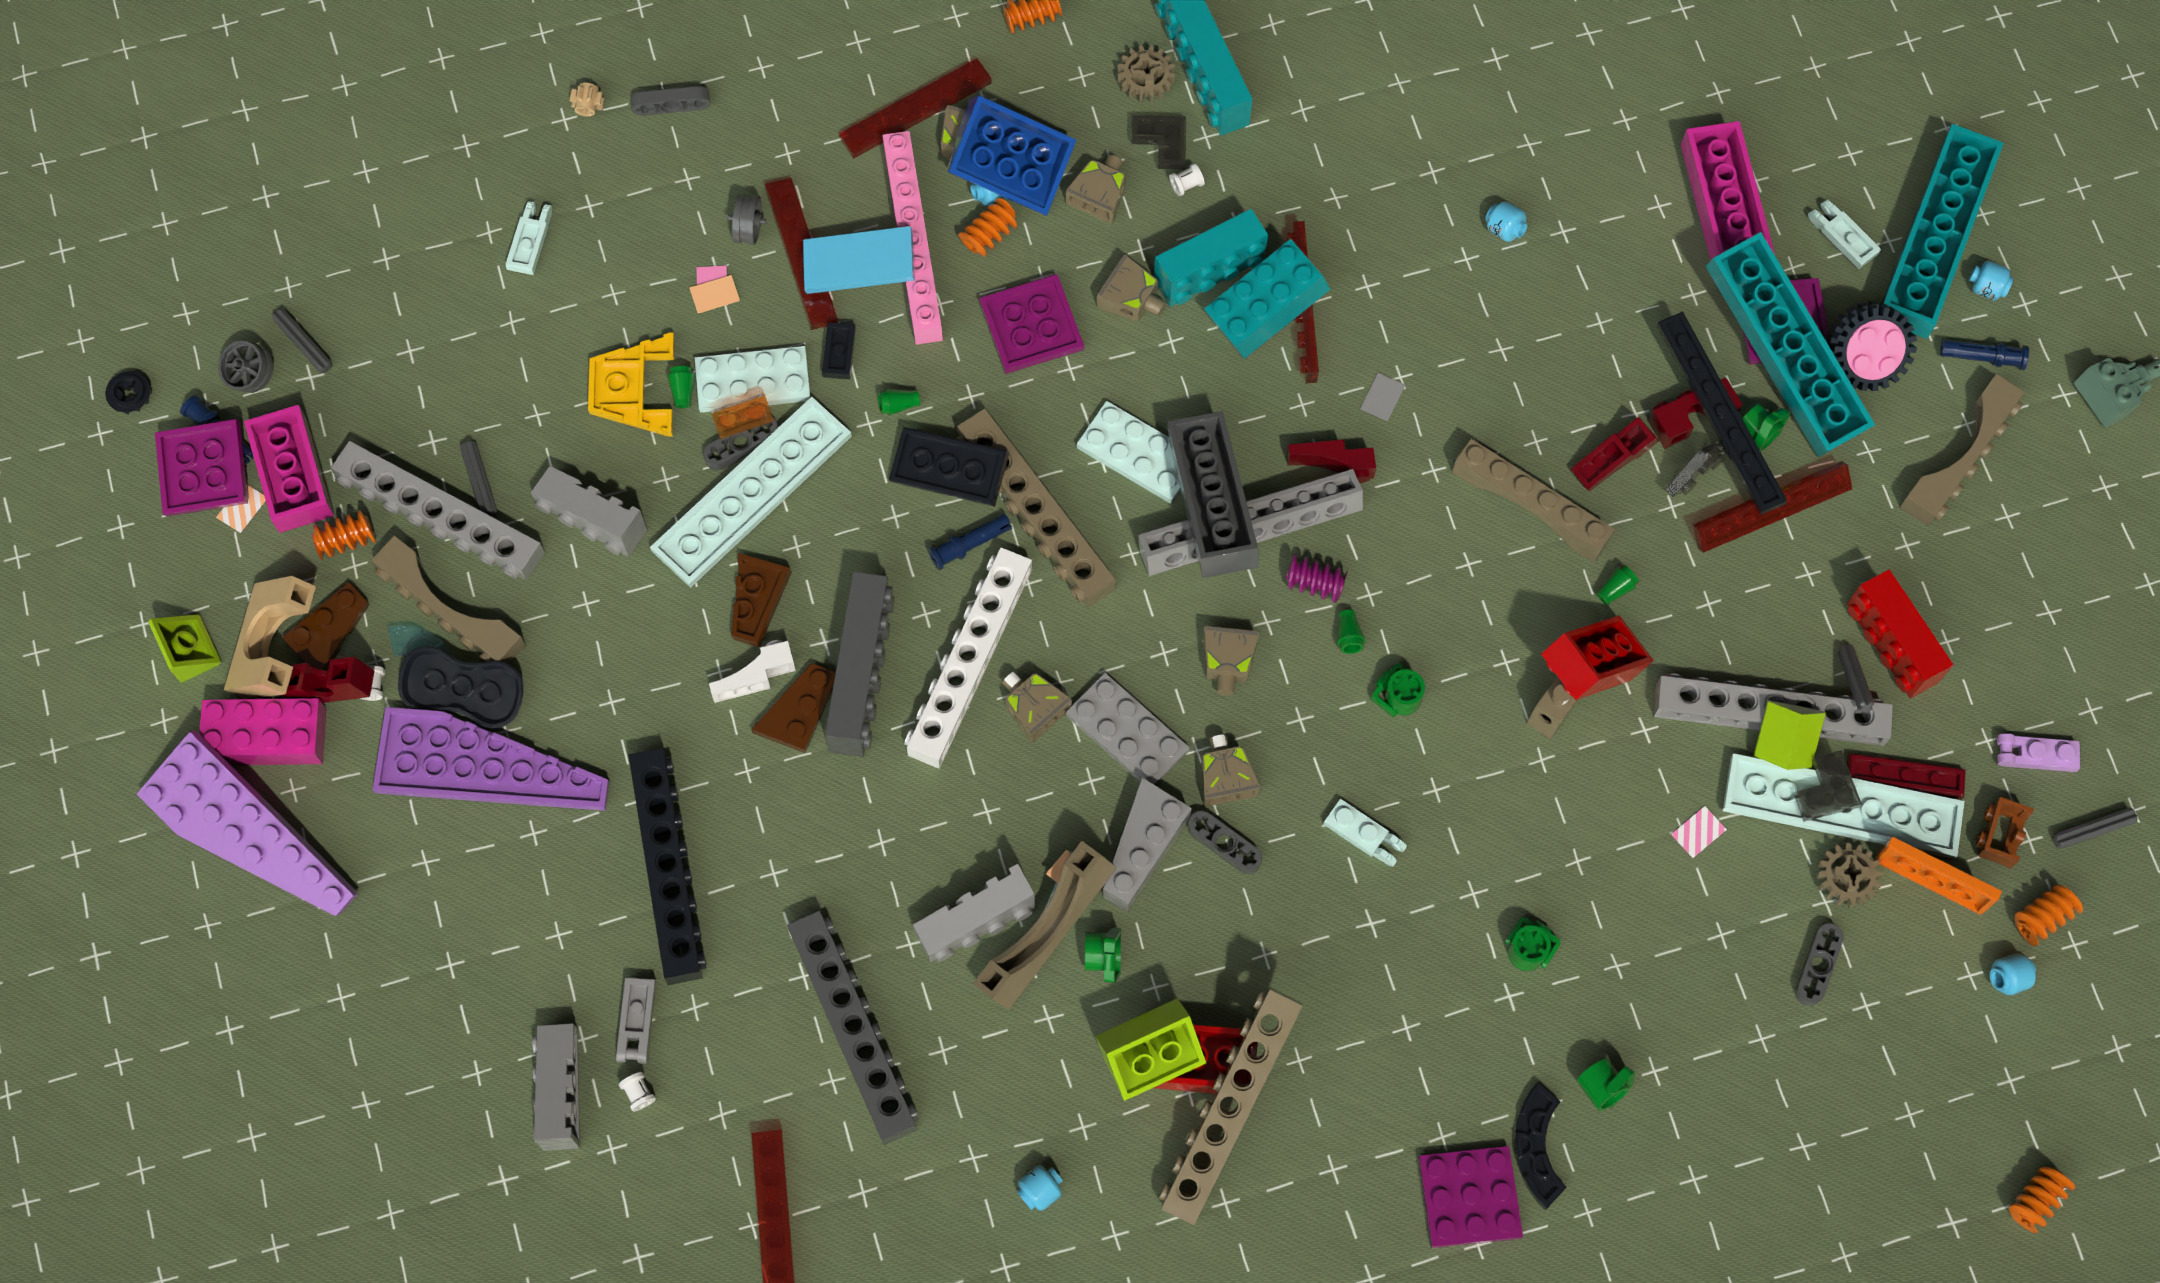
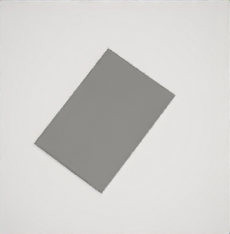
(1382, 397)

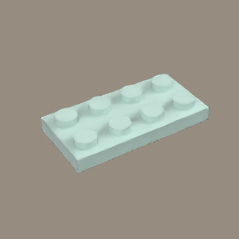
(738, 376)
(1132, 451)

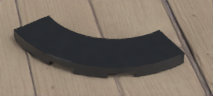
(1531, 1146)

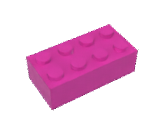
(288, 468)
(265, 730)

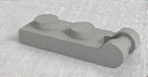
(636, 1019)

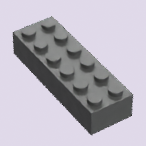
(1213, 494)
(859, 665)

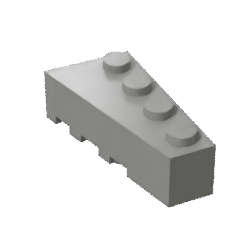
(589, 511)
(1146, 839)
(976, 915)
(556, 1087)

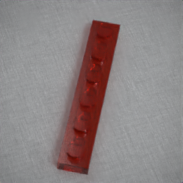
(915, 107)
(793, 231)
(1306, 338)
(1746, 518)
(773, 1207)

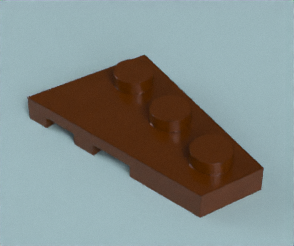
(325, 629)

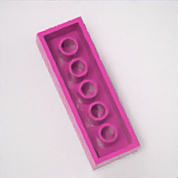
(1723, 186)

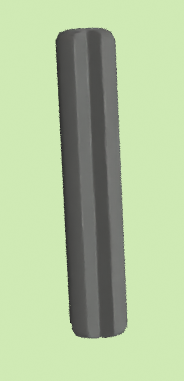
(301, 340)
(478, 478)
(1855, 678)
(2095, 828)

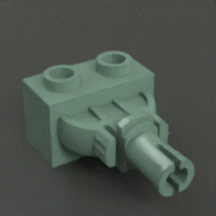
(2115, 388)

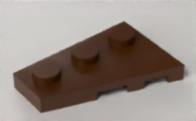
(757, 597)
(798, 710)

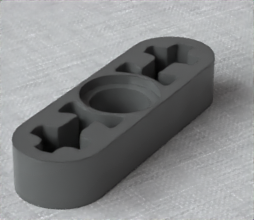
(670, 100)
(719, 446)
(1203, 835)
(1834, 948)

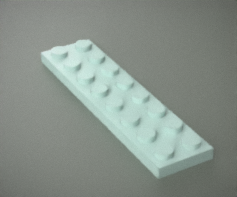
(750, 492)
(1885, 811)

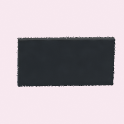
(949, 466)

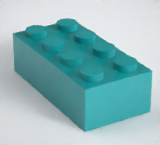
(1211, 258)
(1267, 298)

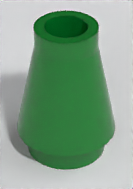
(681, 385)
(896, 400)
(1618, 584)
(1349, 633)

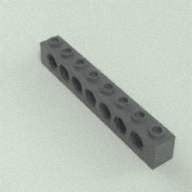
(804, 934)

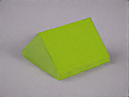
(185, 645)
(1789, 735)

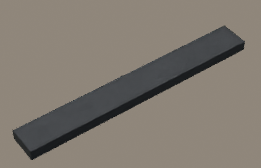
(1721, 413)

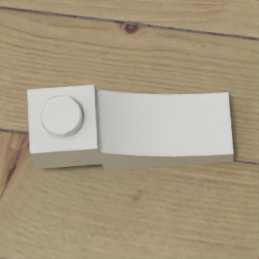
(773, 661)

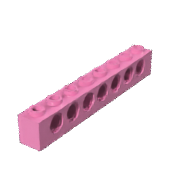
(909, 212)

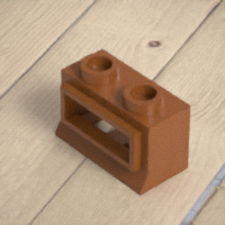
(2015, 835)

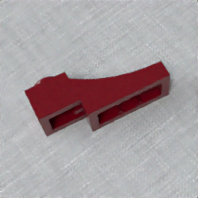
(1615, 453)
(1334, 457)

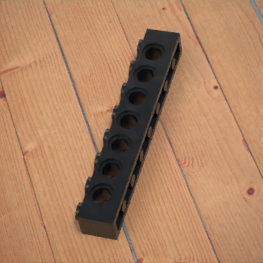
(675, 967)

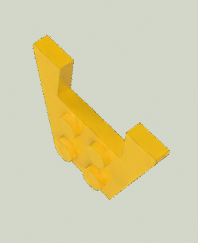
(619, 385)

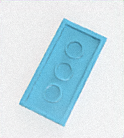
(858, 260)

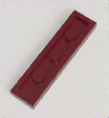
(1908, 775)

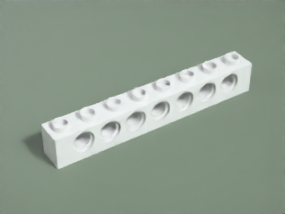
(933, 749)

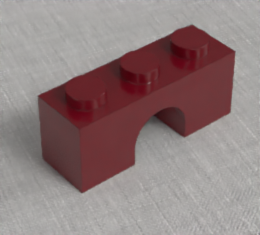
(1671, 419)
(344, 680)

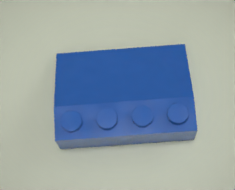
(1010, 154)

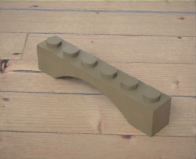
(1933, 490)
(1572, 523)
(489, 637)
(1014, 969)

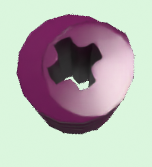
(1315, 578)

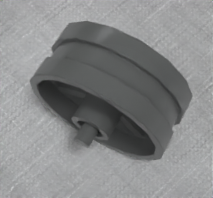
(746, 219)
(260, 367)

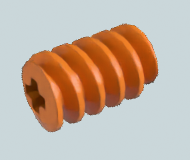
(1030, 11)
(988, 227)
(343, 534)
(2046, 913)
(2038, 1198)

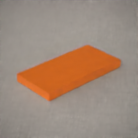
(1937, 876)

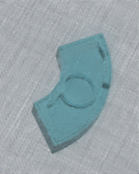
(408, 638)

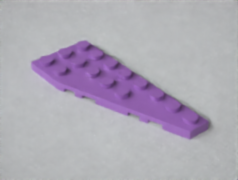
(453, 759)
(224, 814)

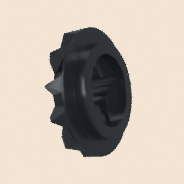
(127, 381)

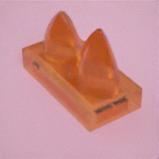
(742, 415)

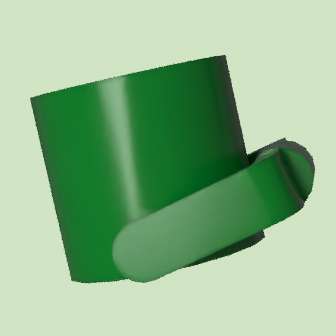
(1765, 426)
(1403, 691)
(1531, 945)
(1104, 953)
(1605, 1085)

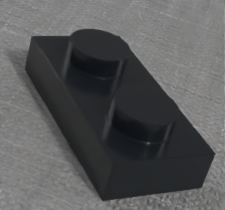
(839, 350)

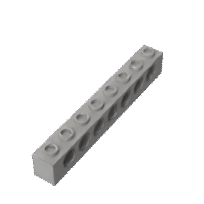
(356, 460)
(1270, 518)
(1671, 706)

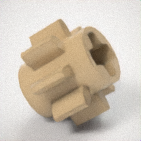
(586, 99)

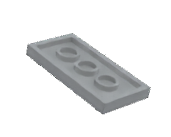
(1127, 731)

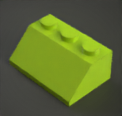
(1151, 1049)

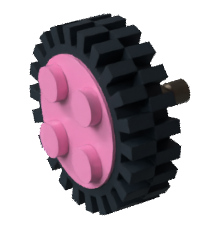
(1872, 345)

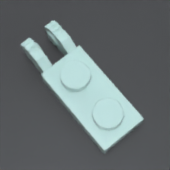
(1845, 234)
(528, 240)
(1363, 832)

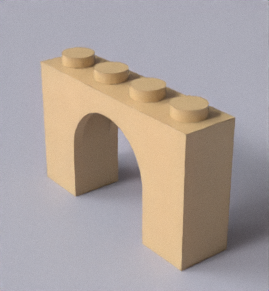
(271, 602)

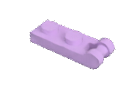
(2038, 753)

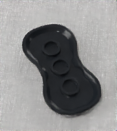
(481, 691)

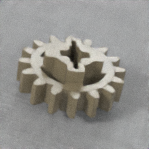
(1146, 85)
(1851, 862)

